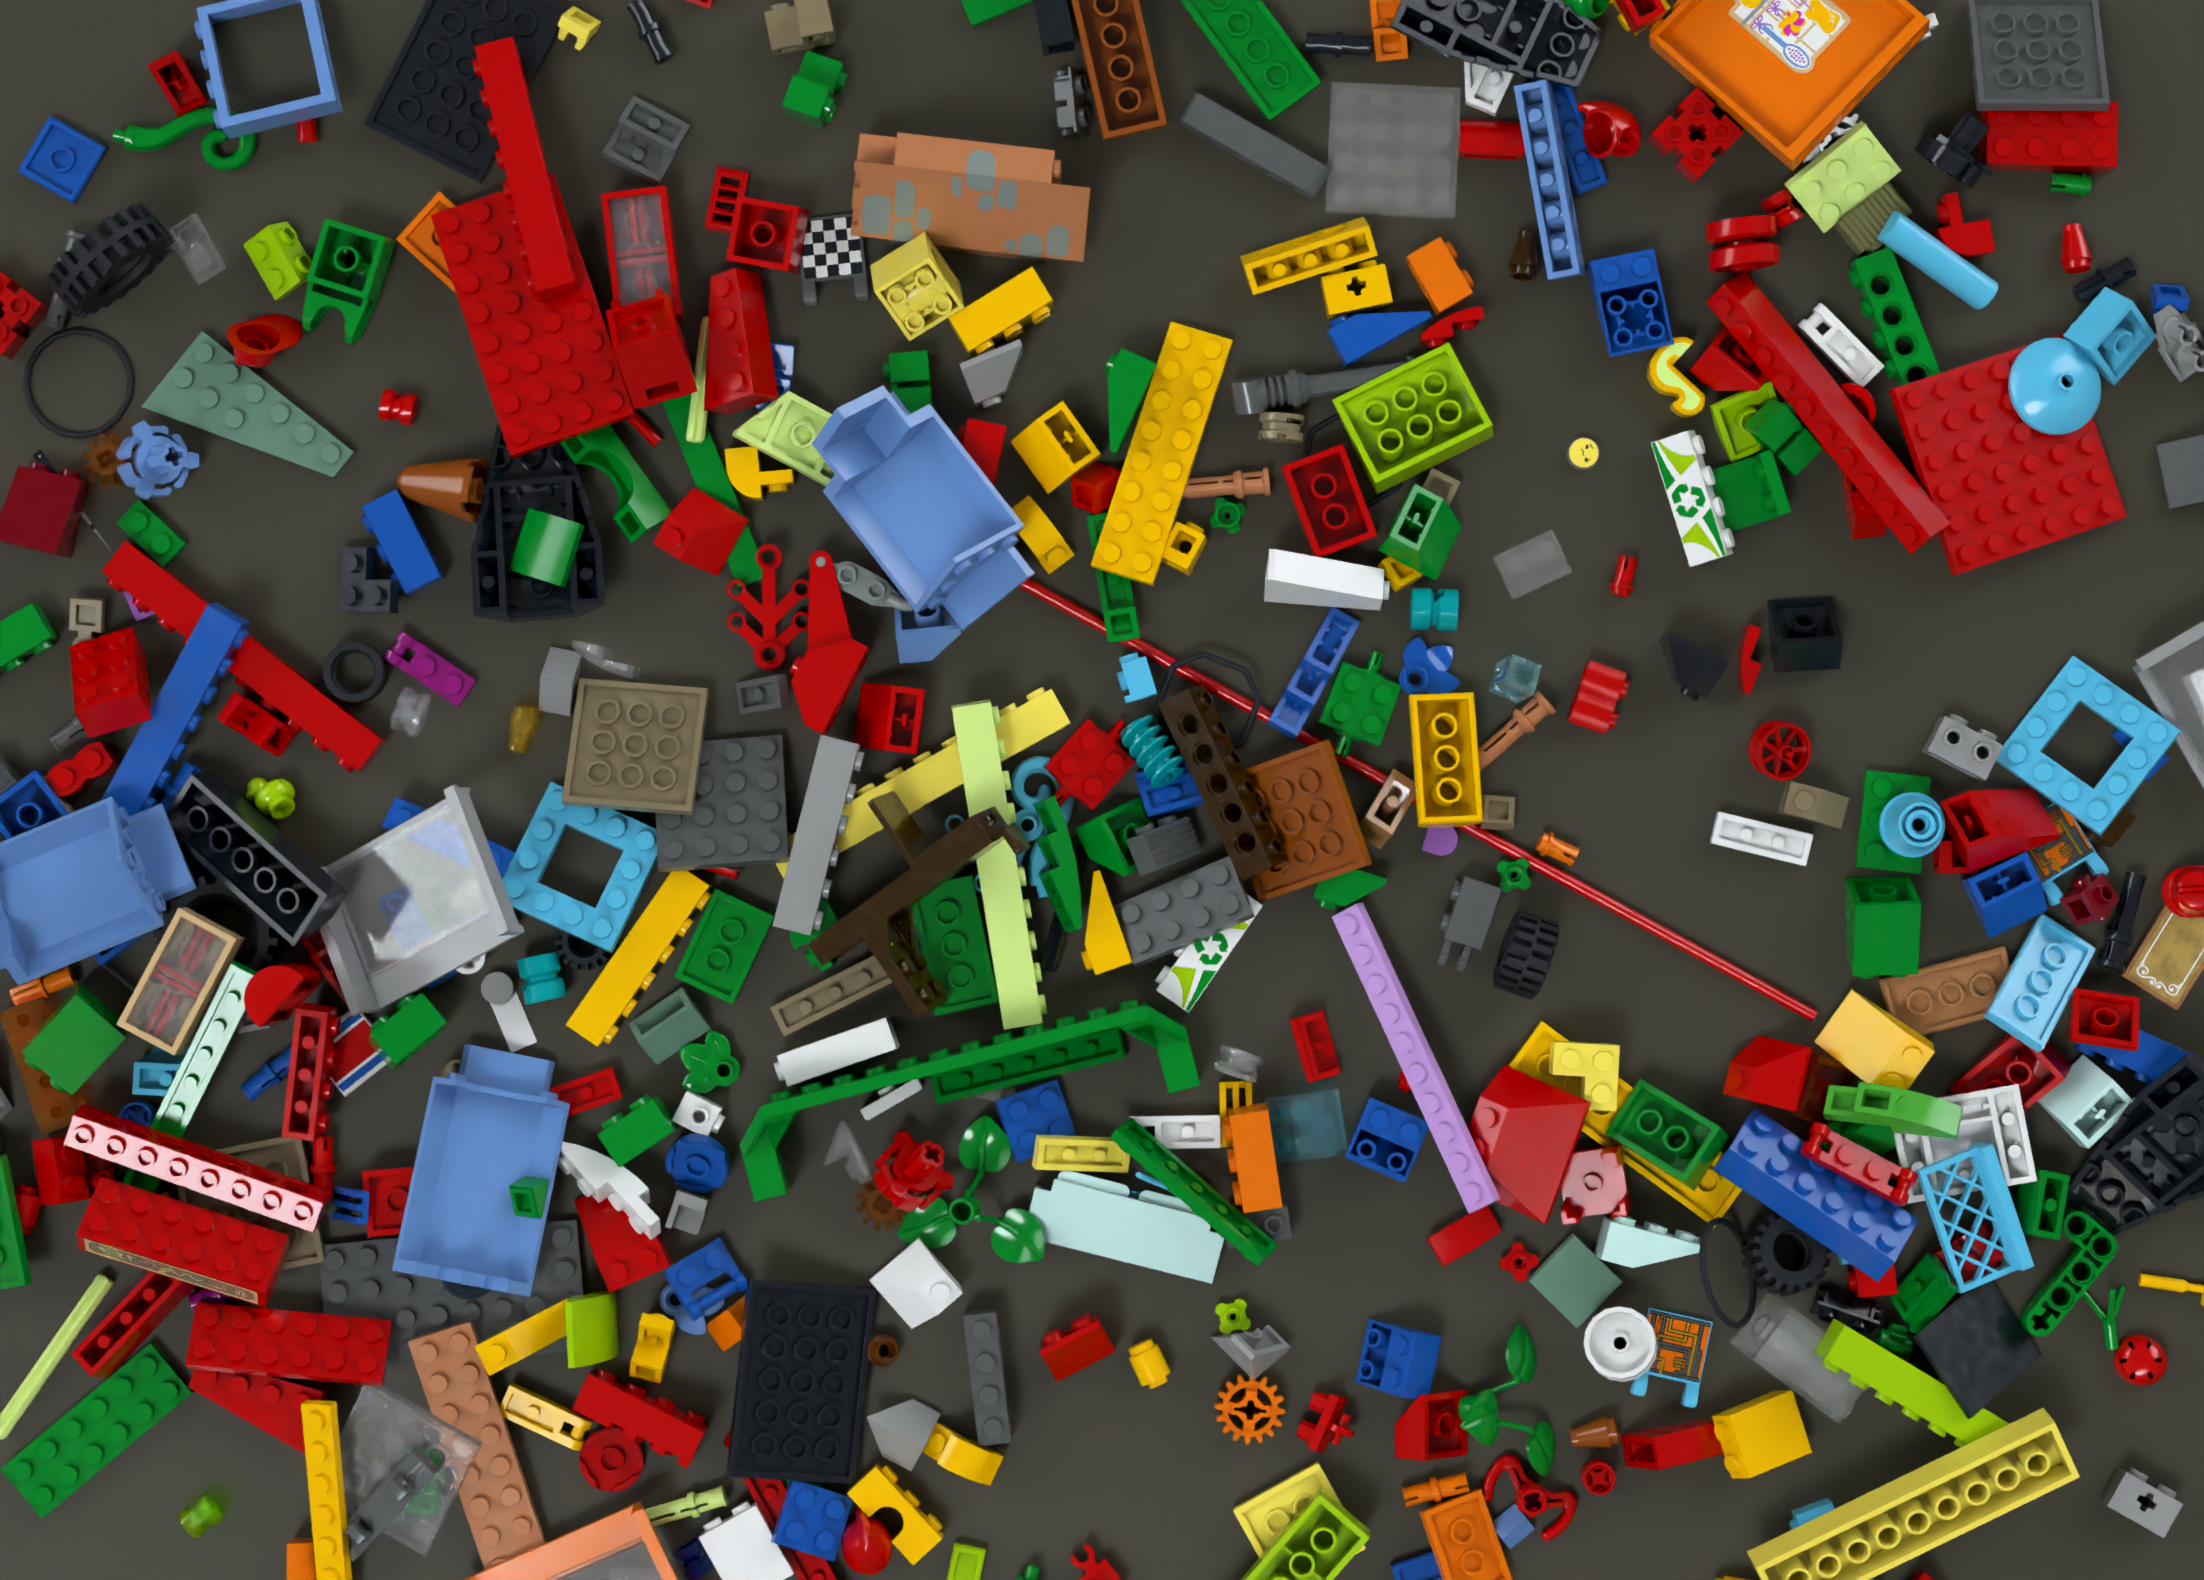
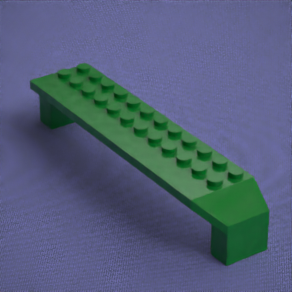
(763, 1138)

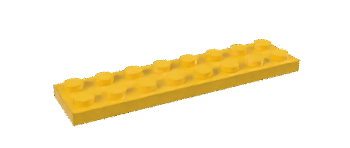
(1162, 453)
(1714, 1191)

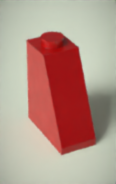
(1670, 1445)

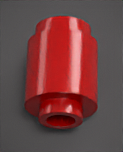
(28, 1206)

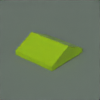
(1731, 416)

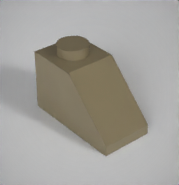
(1813, 804)

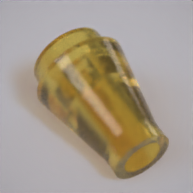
(522, 727)

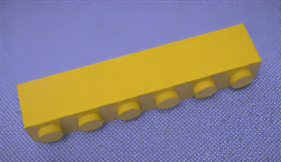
(638, 956)

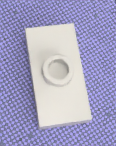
(891, 1096)

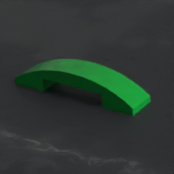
(1115, 594)

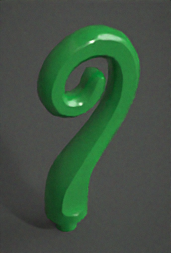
(152, 139)

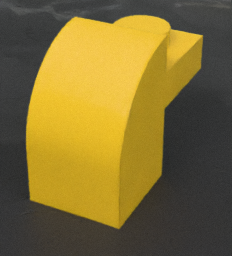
(747, 477)
(1041, 536)
(652, 1347)
(962, 1455)

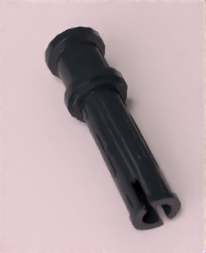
(2119, 936)

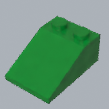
(1127, 386)
(1667, 1134)

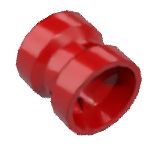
(1786, 215)
(400, 407)
(1602, 1480)

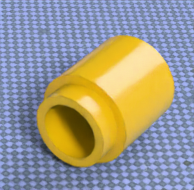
(1149, 1363)

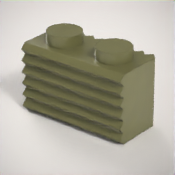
(1867, 220)

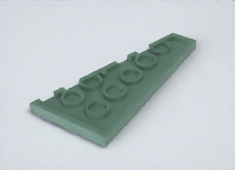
(241, 406)

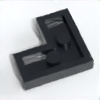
(357, 585)

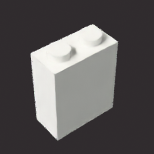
(743, 1546)

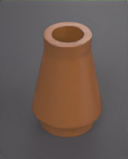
(1597, 1433)

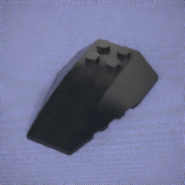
(1508, 35)
(550, 484)
(2149, 1154)

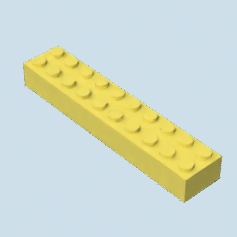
(1924, 1506)

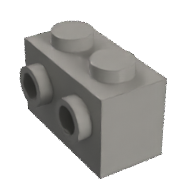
(1963, 747)

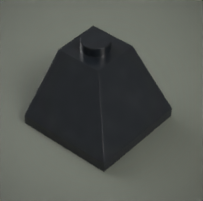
(1691, 666)

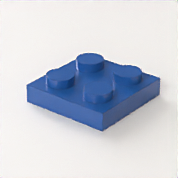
(1033, 1112)
(812, 1520)

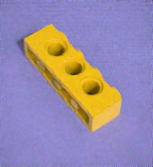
(1308, 255)

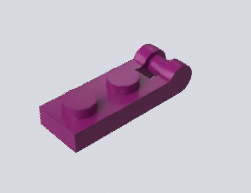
(431, 669)

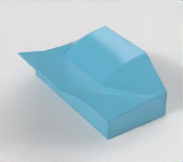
(156, 1072)

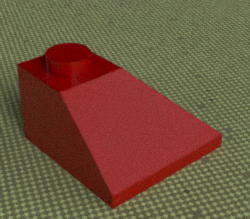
(1728, 366)
(701, 532)
(1769, 1073)
(1431, 1428)

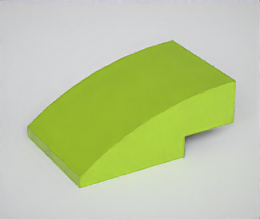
(591, 1328)

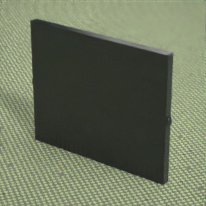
(1977, 1347)

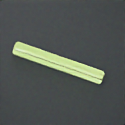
(697, 416)

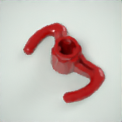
(1530, 1495)

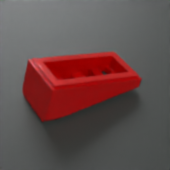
(720, 226)

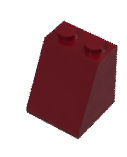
(43, 509)

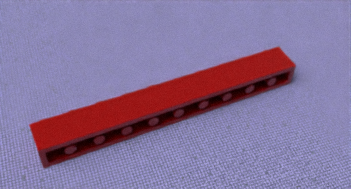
(1828, 412)
(253, 664)

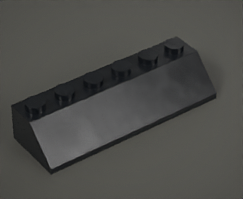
(253, 858)

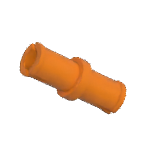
(1435, 1489)

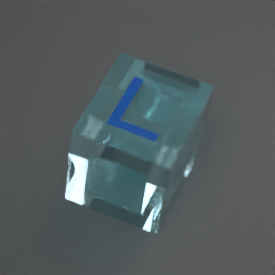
(1515, 678)

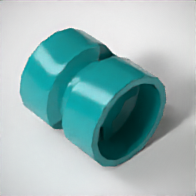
(1434, 609)
(541, 978)

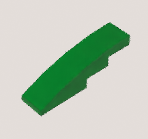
(1061, 877)

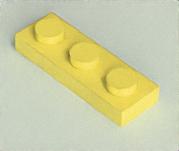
(1079, 1154)

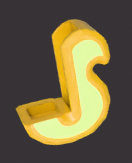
(1671, 382)

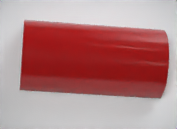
(279, 990)

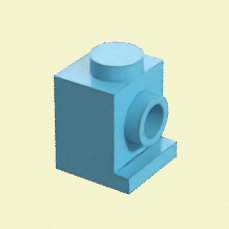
(1136, 678)

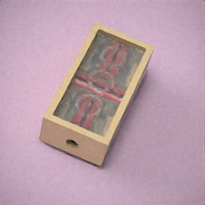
(180, 981)

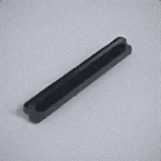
(1056, 933)

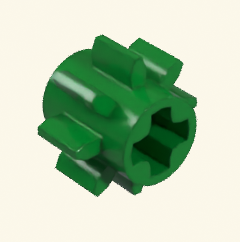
(1895, 1340)

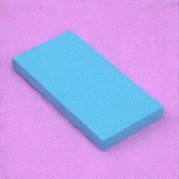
(2039, 982)

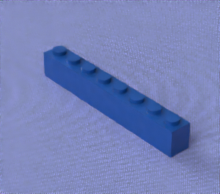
(178, 709)

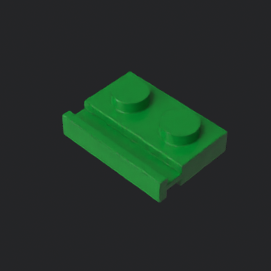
(1924, 1292)

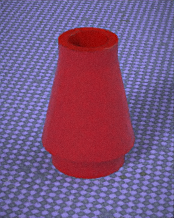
(2075, 250)

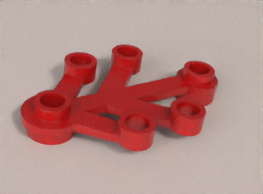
(768, 613)

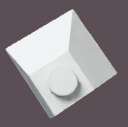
(917, 1284)

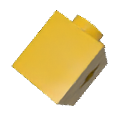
(1373, 295)

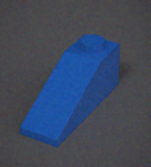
(1366, 333)

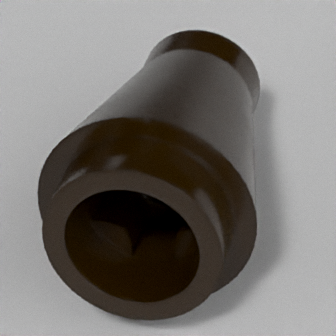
(1525, 258)

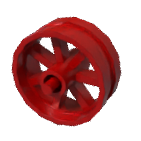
(1779, 750)

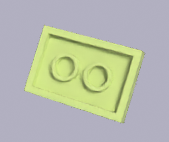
(1842, 176)

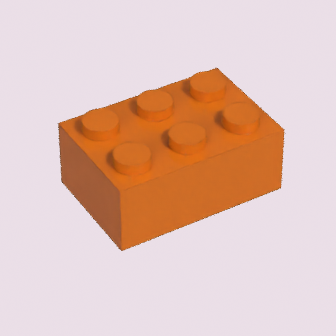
(1252, 1158)

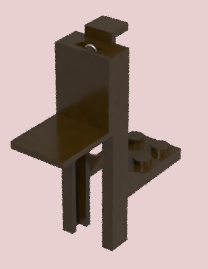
(886, 914)

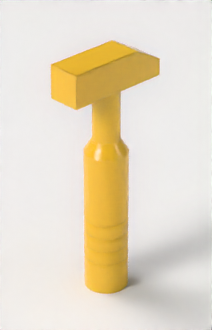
(2170, 1284)

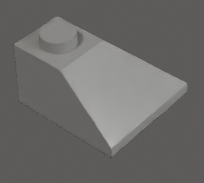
(991, 373)

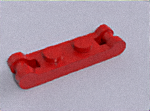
(1858, 1164)

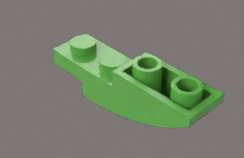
(1893, 1107)

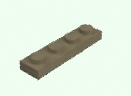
(829, 995)

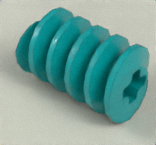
(1151, 752)

